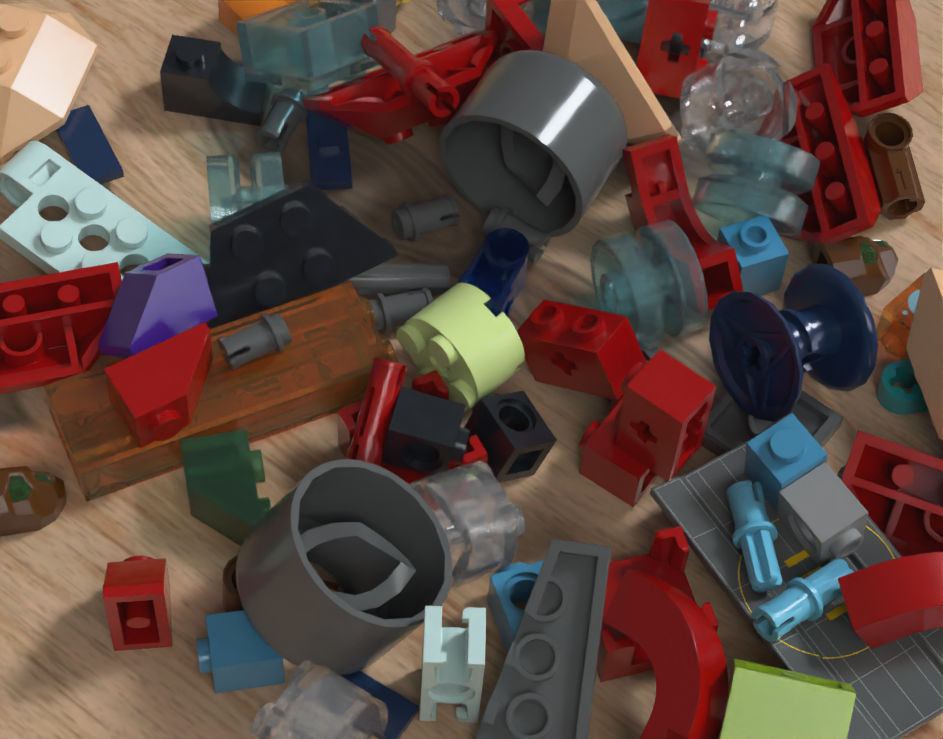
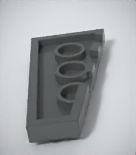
(554, 656)

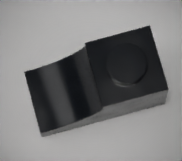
(208, 84)

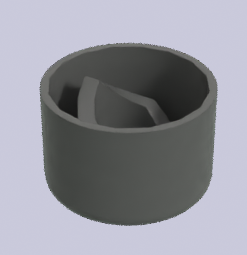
(534, 140)
(375, 543)

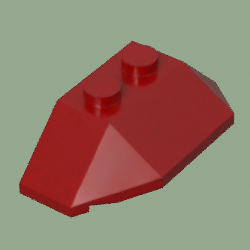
(870, 52)
(381, 110)
(844, 189)
(53, 325)
(899, 491)

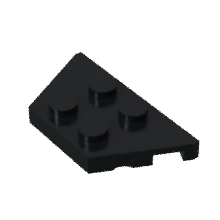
(287, 251)

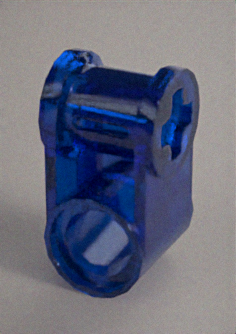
(497, 279)

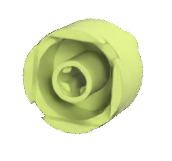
(463, 344)

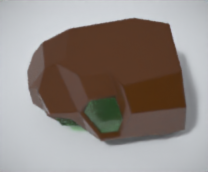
(865, 261)
(29, 500)

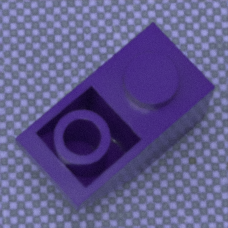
(157, 304)

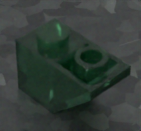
(223, 481)

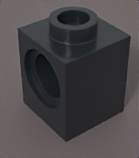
(425, 433)
(511, 434)

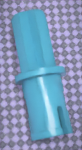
(754, 535)
(800, 601)

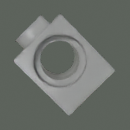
(823, 515)

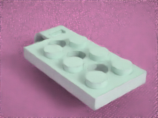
(43, 179)

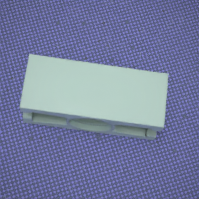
(452, 664)

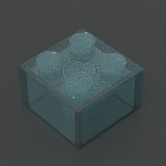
(307, 44)

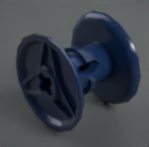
(768, 350)

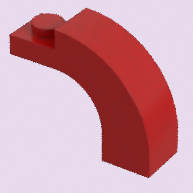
(663, 193)
(895, 598)
(683, 653)

